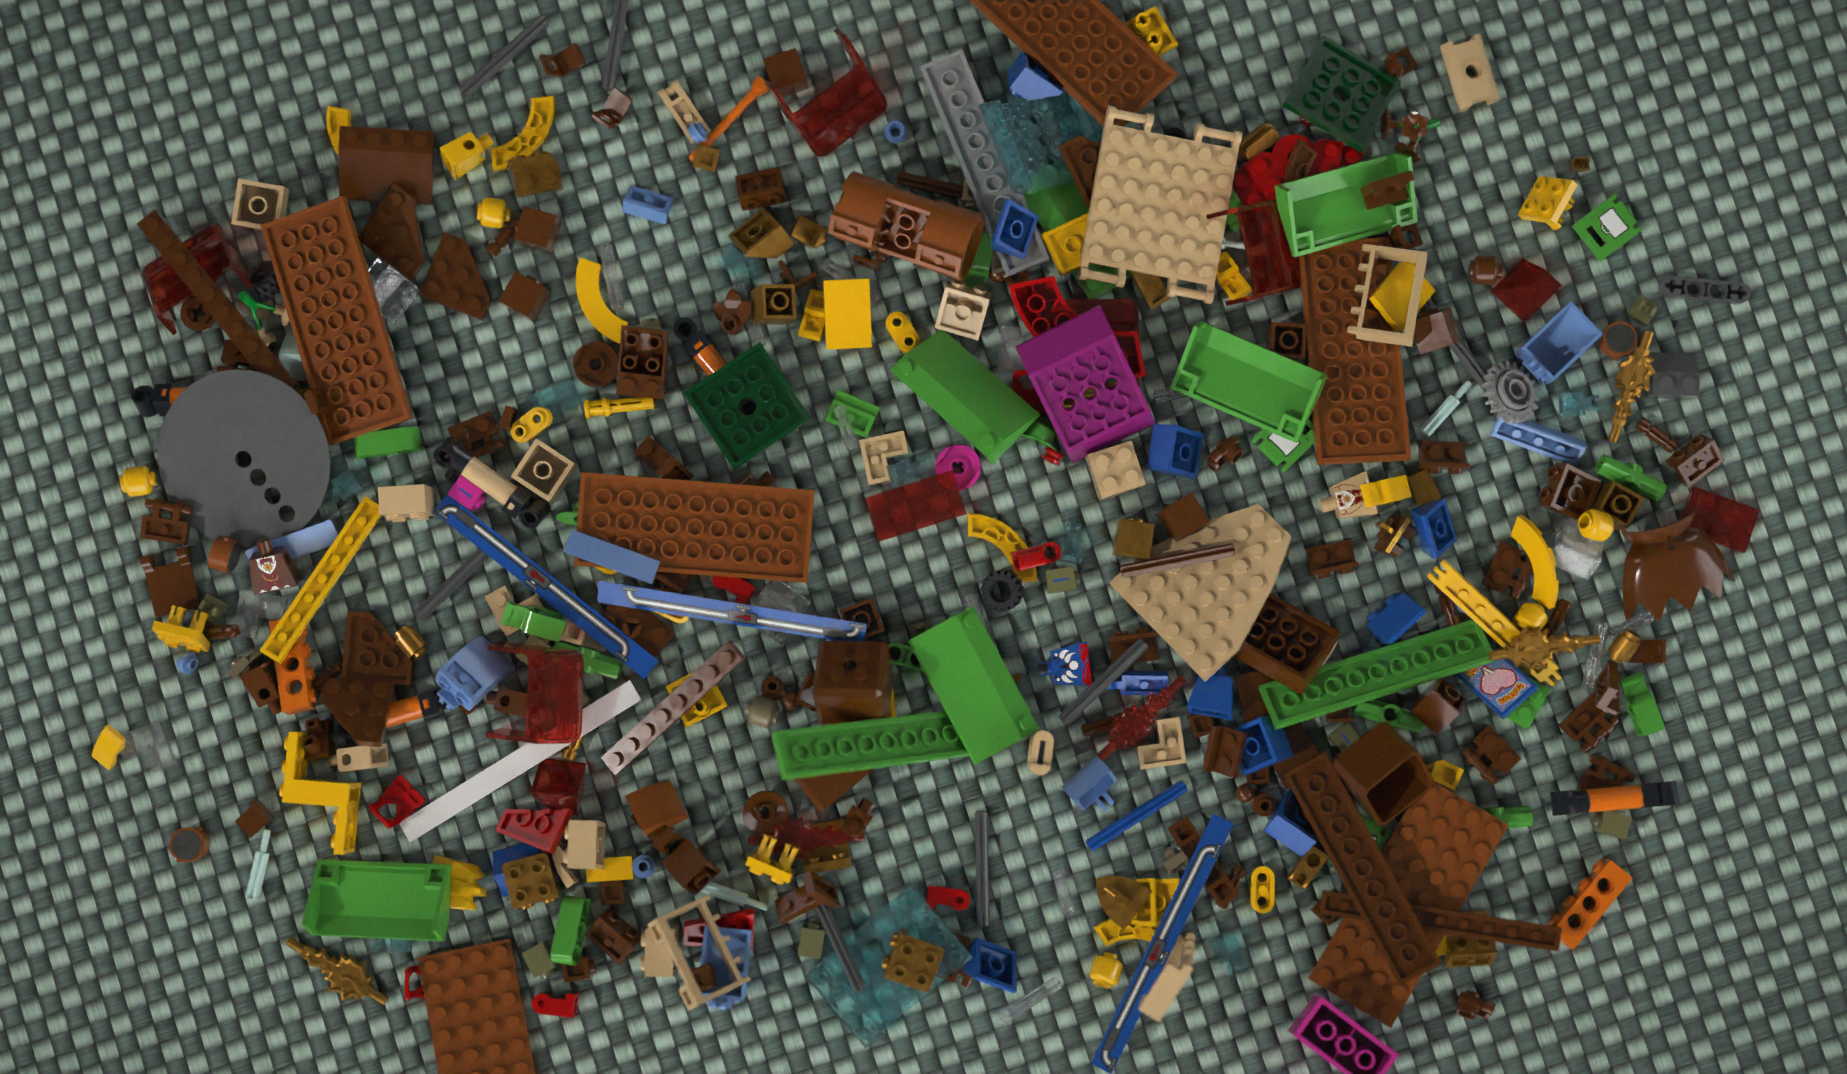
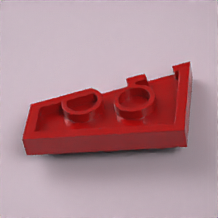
(536, 828)
(694, 929)

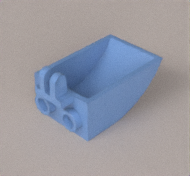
(1558, 343)
(471, 674)
(1091, 784)
(738, 947)

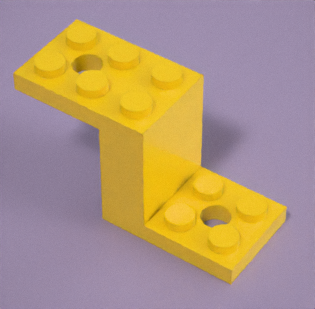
(320, 792)

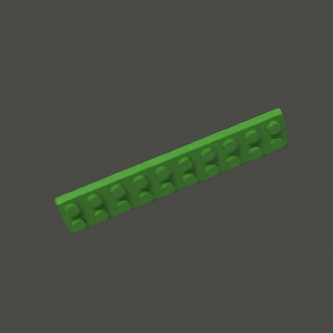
(1379, 673)
(866, 745)

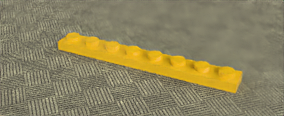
(321, 581)

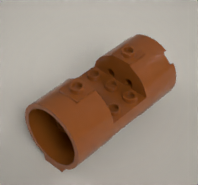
(907, 225)

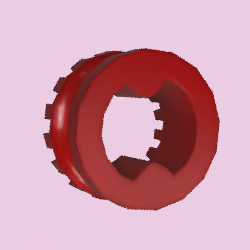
(1051, 456)

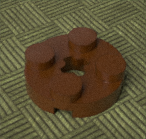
(592, 352)

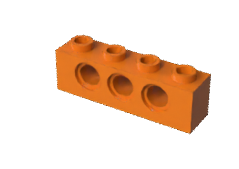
(287, 679)
(1616, 881)

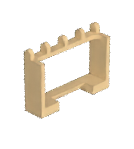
(1394, 254)
(662, 934)
(1171, 978)

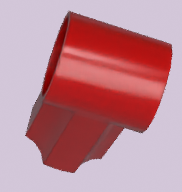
(1035, 556)

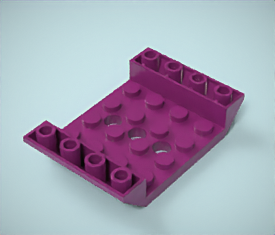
(1082, 357)

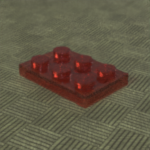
(1721, 518)

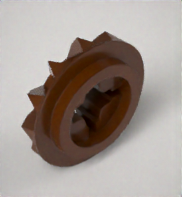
(190, 319)

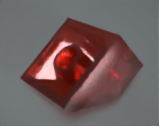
(1525, 289)
(559, 784)

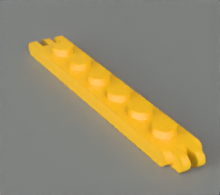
(1485, 614)

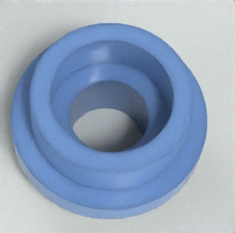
(895, 125)
(697, 132)
(187, 662)
(650, 863)

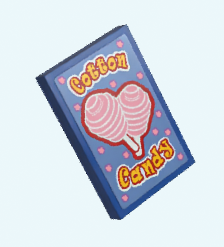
(1498, 685)

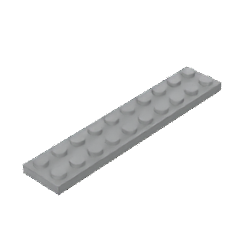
(957, 104)

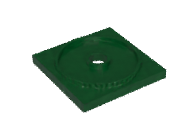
(1364, 84)
(719, 399)

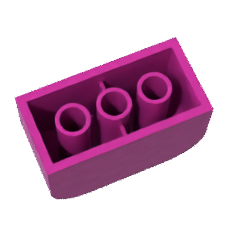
(1341, 1039)

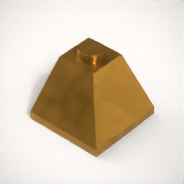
(761, 236)

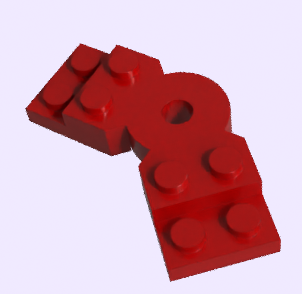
(1258, 177)

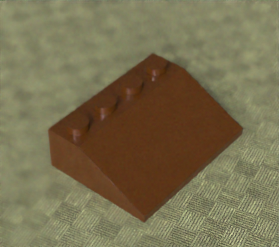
(380, 157)
(1287, 644)

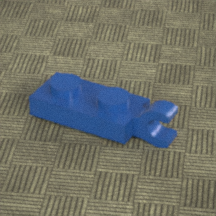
(1140, 682)

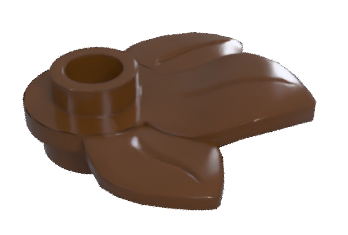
(731, 311)

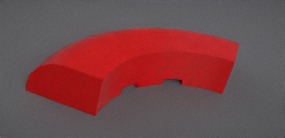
(1044, 308)

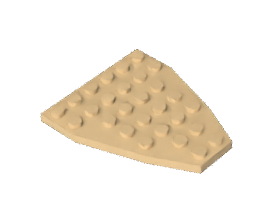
(1211, 604)

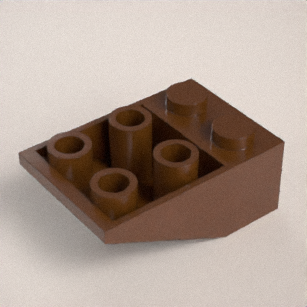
(643, 362)

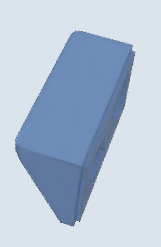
(647, 204)

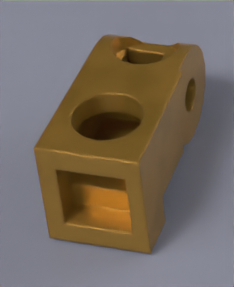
(1307, 867)

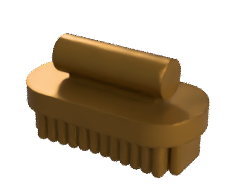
(1258, 141)

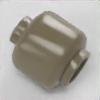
(762, 711)

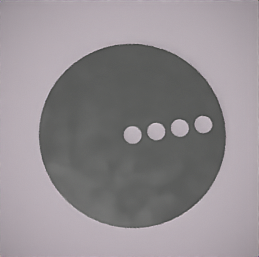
(253, 415)

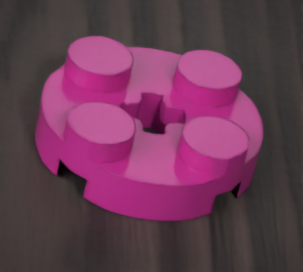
(958, 454)

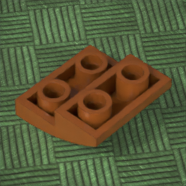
(656, 806)

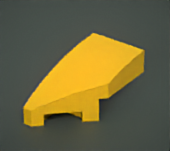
(1445, 773)

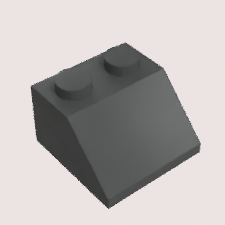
(1675, 377)

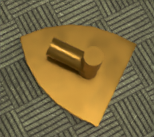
(1121, 898)

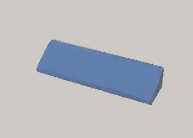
(1541, 440)
(305, 540)
(611, 556)

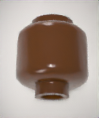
(1485, 270)

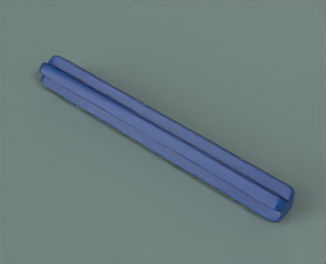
(1136, 815)

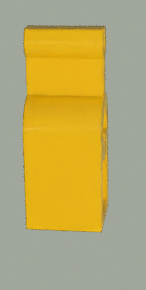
(1385, 491)

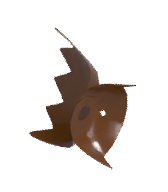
(1657, 573)

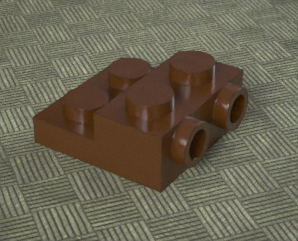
(1569, 491)

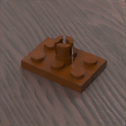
(641, 627)

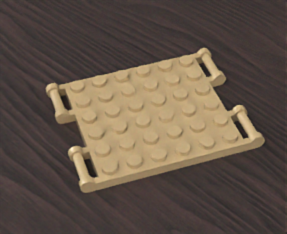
(1155, 202)

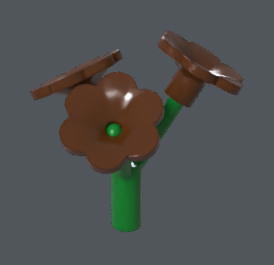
(1412, 126)

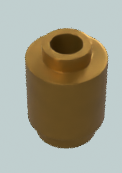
(410, 642)
(1624, 645)

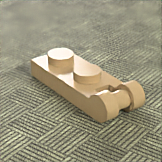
(681, 108)

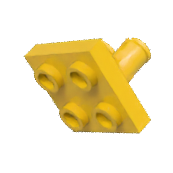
(1153, 31)
(1548, 201)
(175, 635)
(705, 707)
(761, 862)

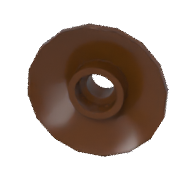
(760, 821)

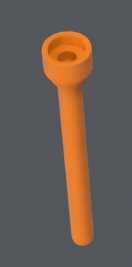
(758, 88)

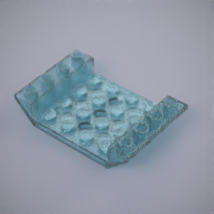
(1018, 138)
(885, 1000)

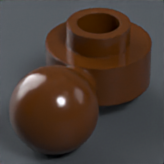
(1017, 278)
(787, 698)
(1245, 793)

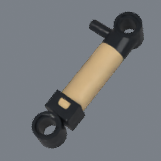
(516, 500)

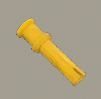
(607, 406)

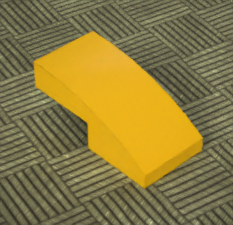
(1230, 278)
(813, 318)
(108, 746)

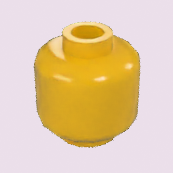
(493, 212)
(137, 481)
(1596, 525)
(1530, 616)
(1106, 970)

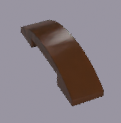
(1217, 882)

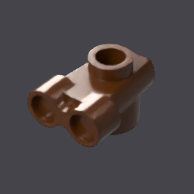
(1225, 451)
(1470, 1004)

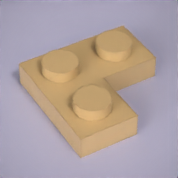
(877, 450)
(497, 602)
(1169, 749)

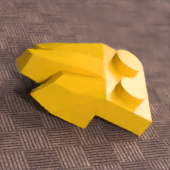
(463, 883)
(1158, 901)

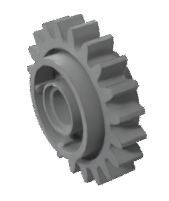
(1510, 392)

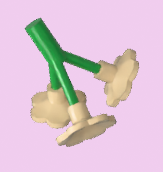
(262, 310)

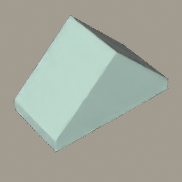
(291, 359)

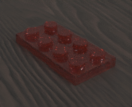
(916, 506)

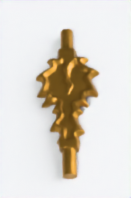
(1632, 379)
(1535, 648)
(345, 974)

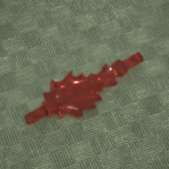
(1136, 723)
(804, 838)

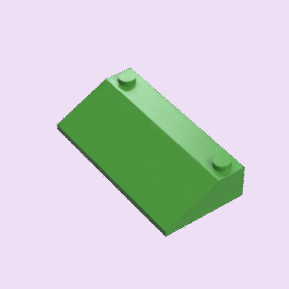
(1058, 206)
(1330, 207)
(1248, 381)
(965, 394)
(973, 685)
(379, 900)

